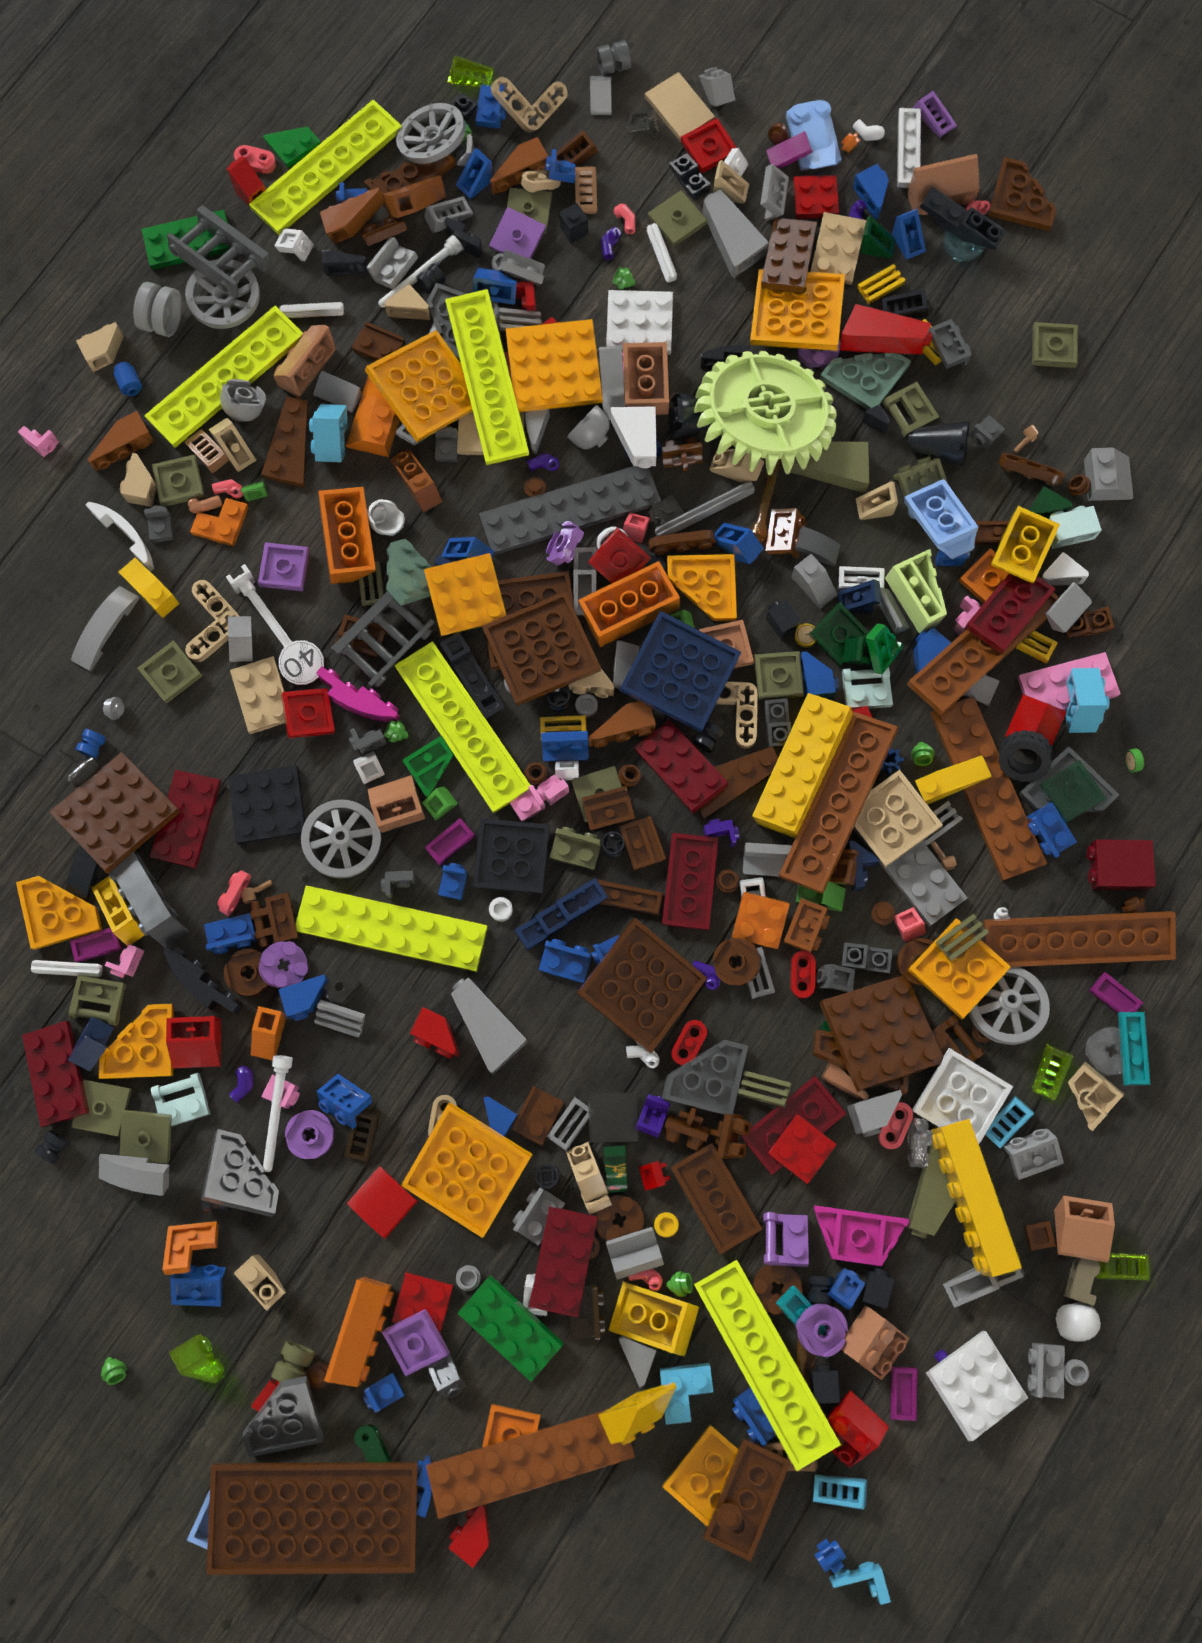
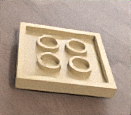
(895, 819)

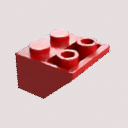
(435, 1031)
(194, 1041)
(855, 1428)

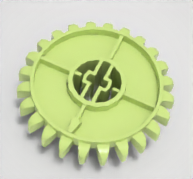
(766, 410)

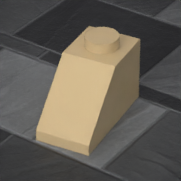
(232, 444)

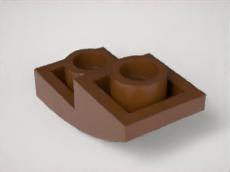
(1092, 623)

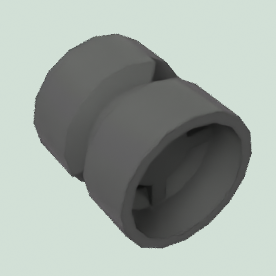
(613, 57)

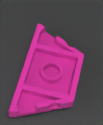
(859, 1235)

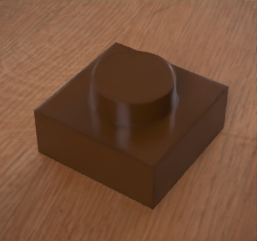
(1039, 1235)

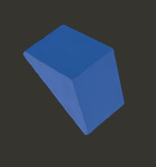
(475, 174)
(909, 234)
(499, 1117)

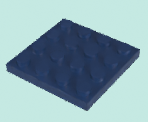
(680, 671)

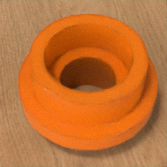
(850, 142)

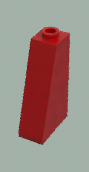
(884, 332)

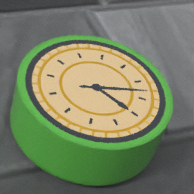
(1134, 760)

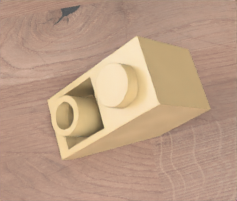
(101, 346)
(740, 472)
(138, 484)
(596, 683)
(586, 1172)
(260, 1281)

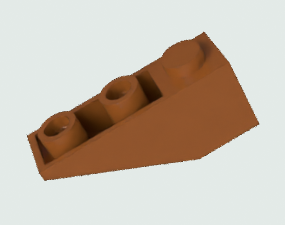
(525, 158)
(414, 197)
(351, 215)
(123, 439)
(416, 480)
(629, 721)

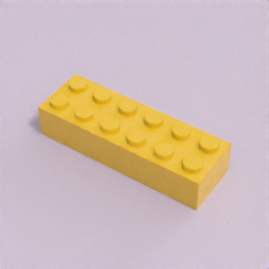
(802, 765)
(975, 1199)

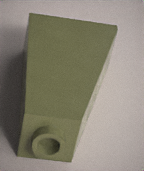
(841, 465)
(931, 1199)

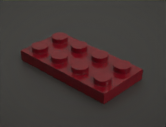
(1009, 611)
(681, 766)
(184, 836)
(690, 881)
(54, 1080)
(810, 1102)
(563, 1262)

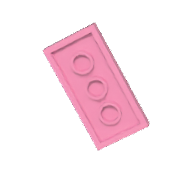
(1050, 683)

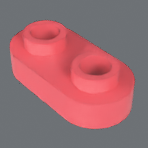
(254, 157)
(229, 901)
(896, 1127)

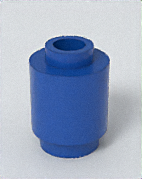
(127, 379)

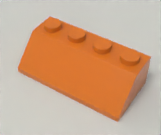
(373, 423)
(346, 534)
(629, 604)
(358, 1332)

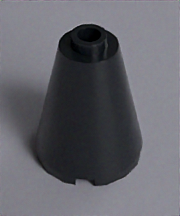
(682, 417)
(942, 442)

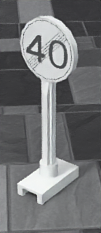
(298, 659)

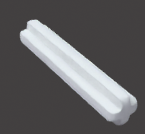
(661, 252)
(313, 310)
(66, 968)

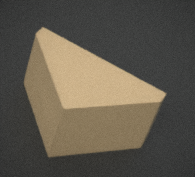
(730, 183)
(407, 304)
(878, 502)

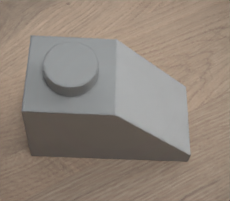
(814, 581)

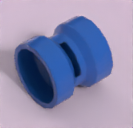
(90, 743)

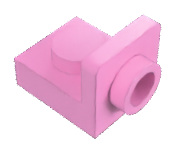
(41, 444)
(970, 607)
(554, 789)
(528, 803)
(128, 962)
(290, 1093)

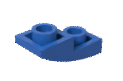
(424, 1495)

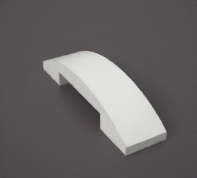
(108, 516)

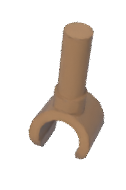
(1030, 434)
(947, 862)
(248, 894)

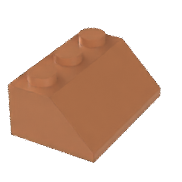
(953, 178)
(305, 360)
(646, 376)

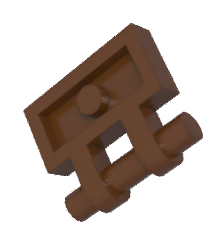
(281, 918)

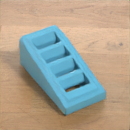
(1014, 1127)
(851, 1482)

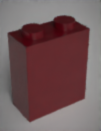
(1121, 865)

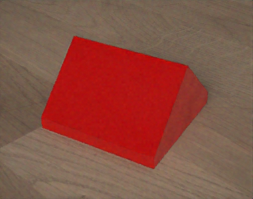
(1037, 717)

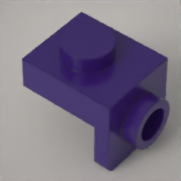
(718, 828)
(653, 1115)

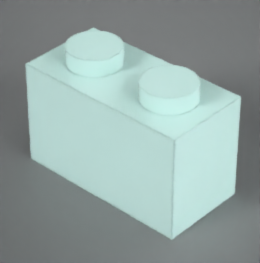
(1075, 526)

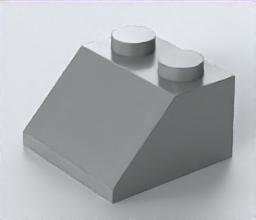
(1108, 475)
(873, 1113)

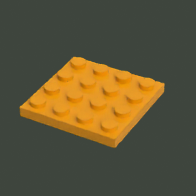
(799, 318)
(554, 365)
(423, 385)
(466, 1170)

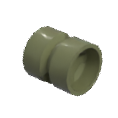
(294, 1361)

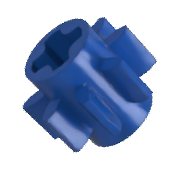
(888, 767)
(830, 1556)

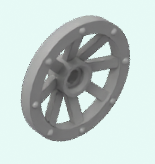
(431, 136)
(219, 301)
(342, 845)
(1009, 1009)

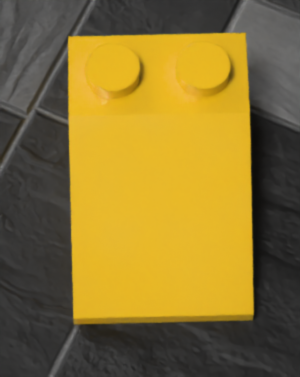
(1025, 544)
(653, 1319)
(636, 1413)

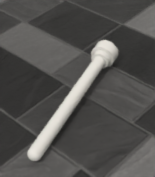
(451, 247)
(281, 1067)

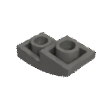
(818, 545)
(777, 721)
(867, 958)

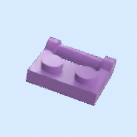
(793, 1239)

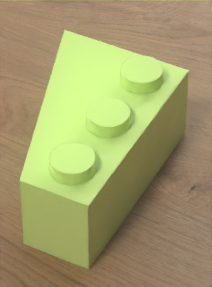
(918, 591)

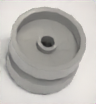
(157, 309)

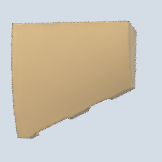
(1094, 1094)

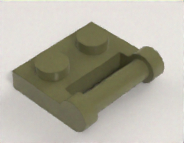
(915, 404)
(99, 992)

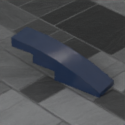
(561, 914)

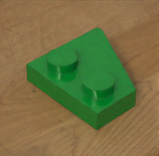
(292, 144)
(882, 647)
(429, 764)

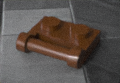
(945, 1042)

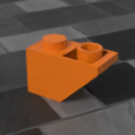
(267, 1032)

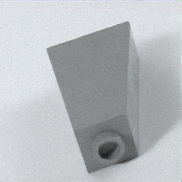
(734, 234)
(489, 1028)

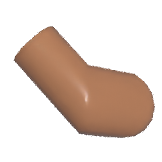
(204, 505)

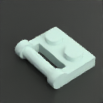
(867, 695)
(186, 1107)

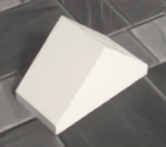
(1065, 572)

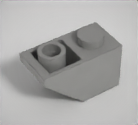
(717, 86)

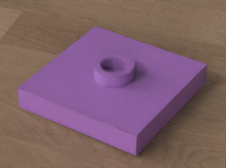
(517, 234)
(283, 566)
(415, 1342)

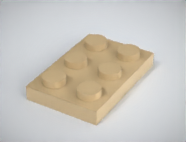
(838, 245)
(259, 694)

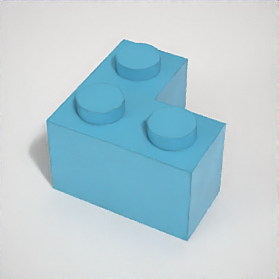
(328, 432)
(1086, 700)
(689, 1381)

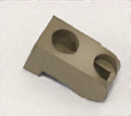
(1081, 1280)

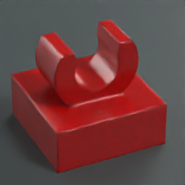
(652, 1175)

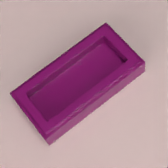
(790, 150)
(450, 842)
(95, 945)
(1115, 995)
(903, 1393)

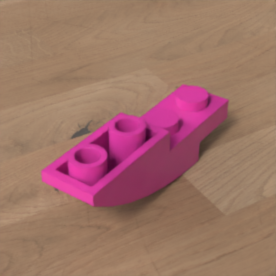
(363, 703)

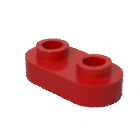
(803, 974)
(689, 1043)

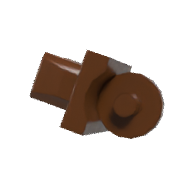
(682, 455)
(687, 1124)
(728, 1136)

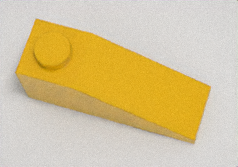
(149, 587)
(952, 779)
(116, 911)

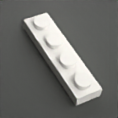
(908, 145)

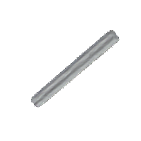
(706, 509)

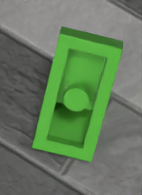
(831, 899)

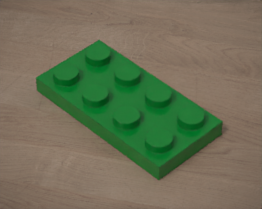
(157, 242)
(510, 1328)

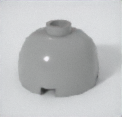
(241, 400)
(591, 430)

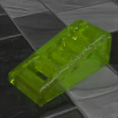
(461, 77)
(1043, 1069)
(1108, 1269)

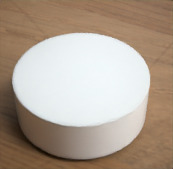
(500, 909)

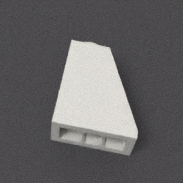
(637, 433)

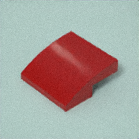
(382, 1202)

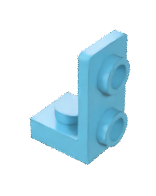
(866, 1571)

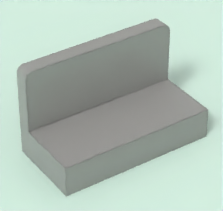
(764, 859)
(634, 1253)

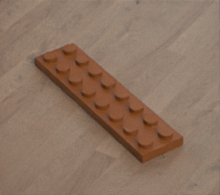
(965, 664)
(991, 800)
(838, 802)
(1083, 938)
(522, 1464)

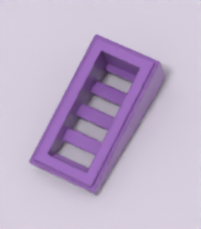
(936, 106)

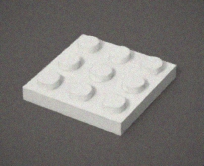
(639, 317)
(962, 1092)
(977, 1385)

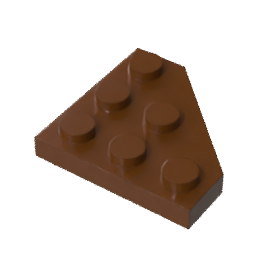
(1021, 197)

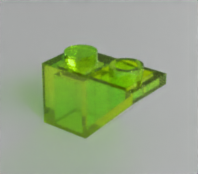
(196, 1360)

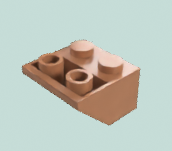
(395, 804)
(1084, 1228)
(874, 1342)

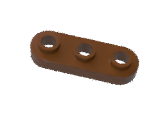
(1031, 469)
(682, 542)

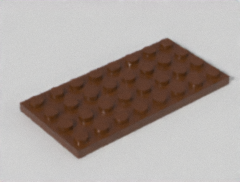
(312, 1518)

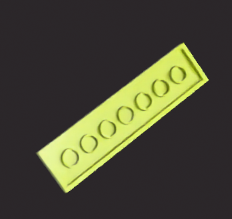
(325, 167)
(242, 359)
(487, 377)
(463, 727)
(391, 928)
(767, 1365)

